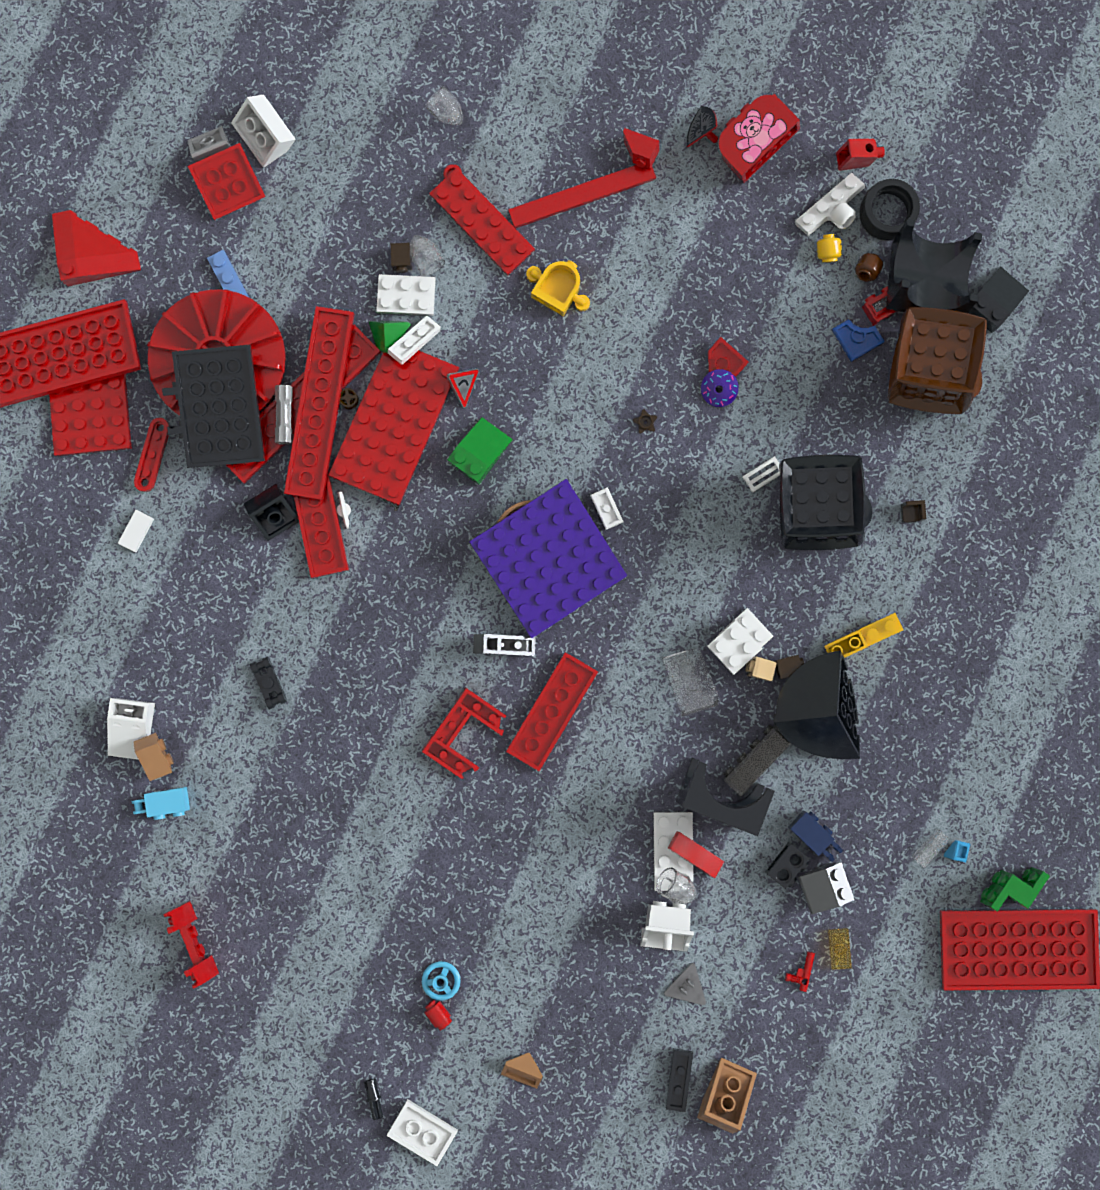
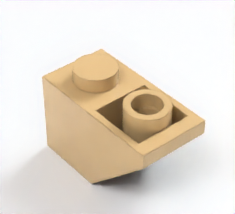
(761, 668)

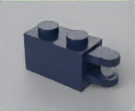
(813, 834)

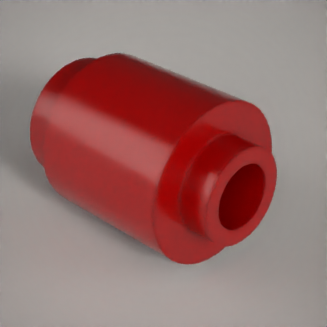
(437, 1014)

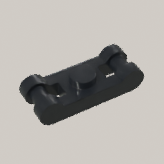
(268, 683)

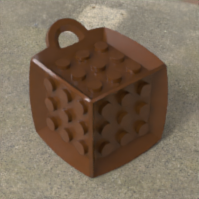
(937, 360)

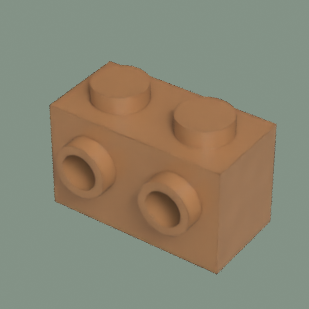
(153, 757)

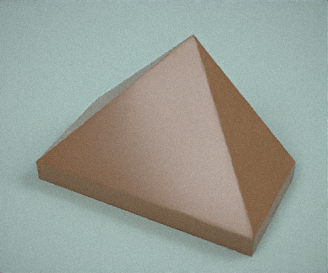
(523, 1070)

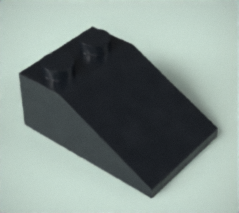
(998, 299)

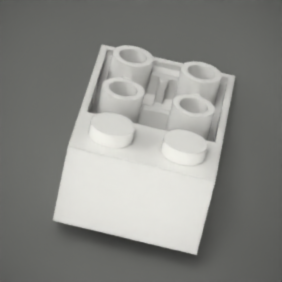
(127, 723)

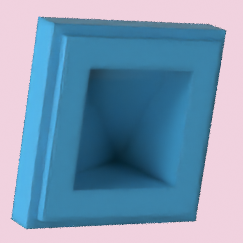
(958, 851)

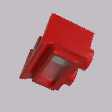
(876, 307)

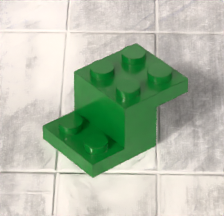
(1008, 885)

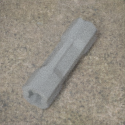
(283, 427)

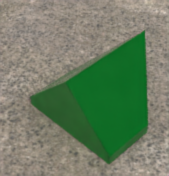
(387, 333)

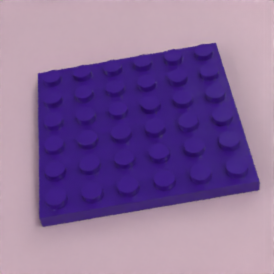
(548, 558)

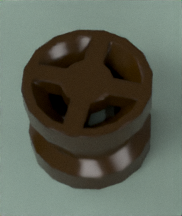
(348, 394)

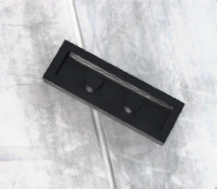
(679, 1080)

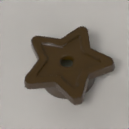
(650, 420)

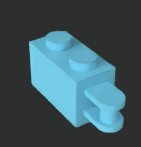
(163, 802)

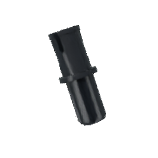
(373, 1098)

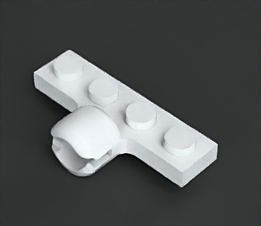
(832, 207)

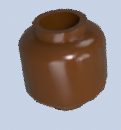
(869, 267)

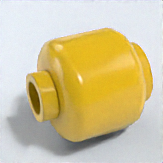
(829, 248)

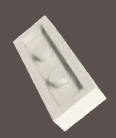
(414, 340)

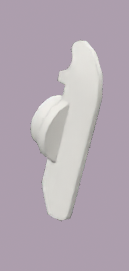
(343, 509)

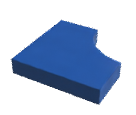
(857, 340)

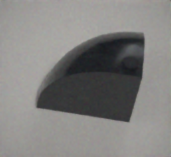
(820, 709)

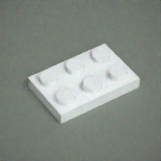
(406, 295)
(422, 1132)

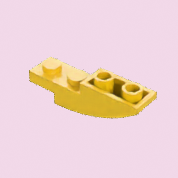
(866, 636)

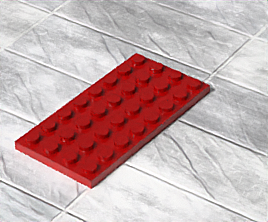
(67, 352)
(393, 425)
(1019, 949)

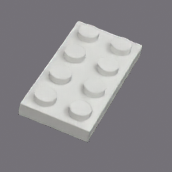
(665, 827)

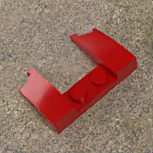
(439, 743)
(202, 968)

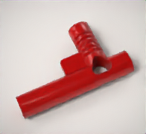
(802, 973)

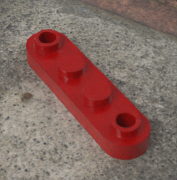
(151, 455)

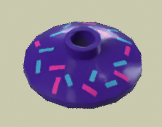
(726, 380)

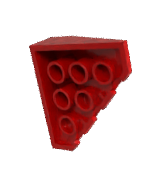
(87, 253)

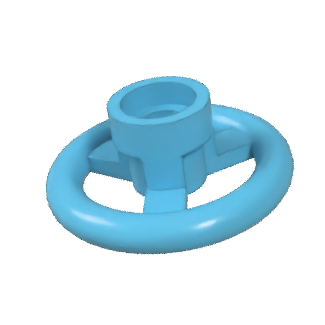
(444, 987)

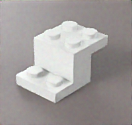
(740, 641)

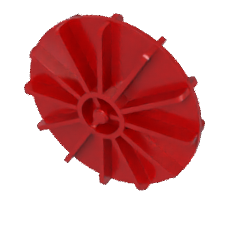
(216, 321)

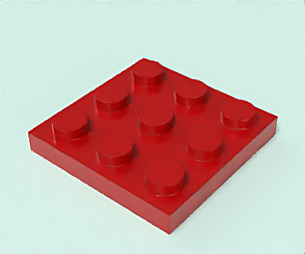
(226, 181)

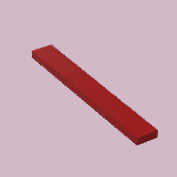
(580, 195)

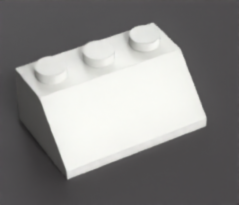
(262, 129)

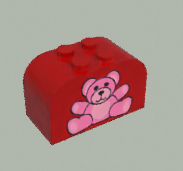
(756, 135)

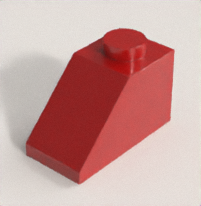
(641, 148)

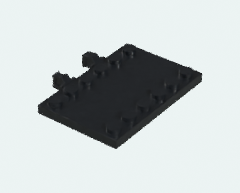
(217, 406)

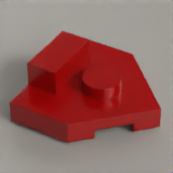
(725, 357)

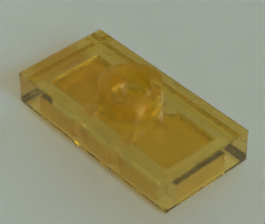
(839, 948)

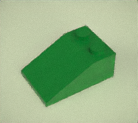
(479, 450)

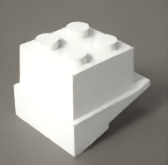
(667, 927)

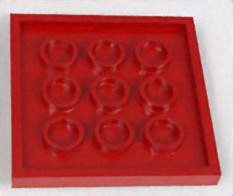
(91, 418)

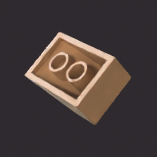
(727, 1096)

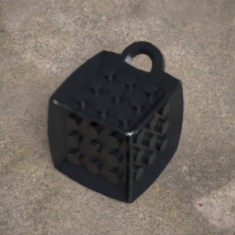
(823, 502)

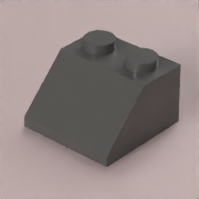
(826, 887)

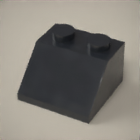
(271, 512)

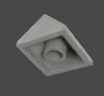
(208, 144)

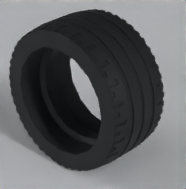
(894, 187)

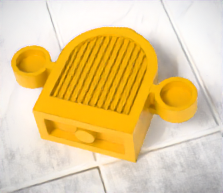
(558, 287)

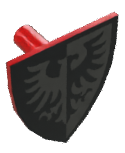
(702, 125)

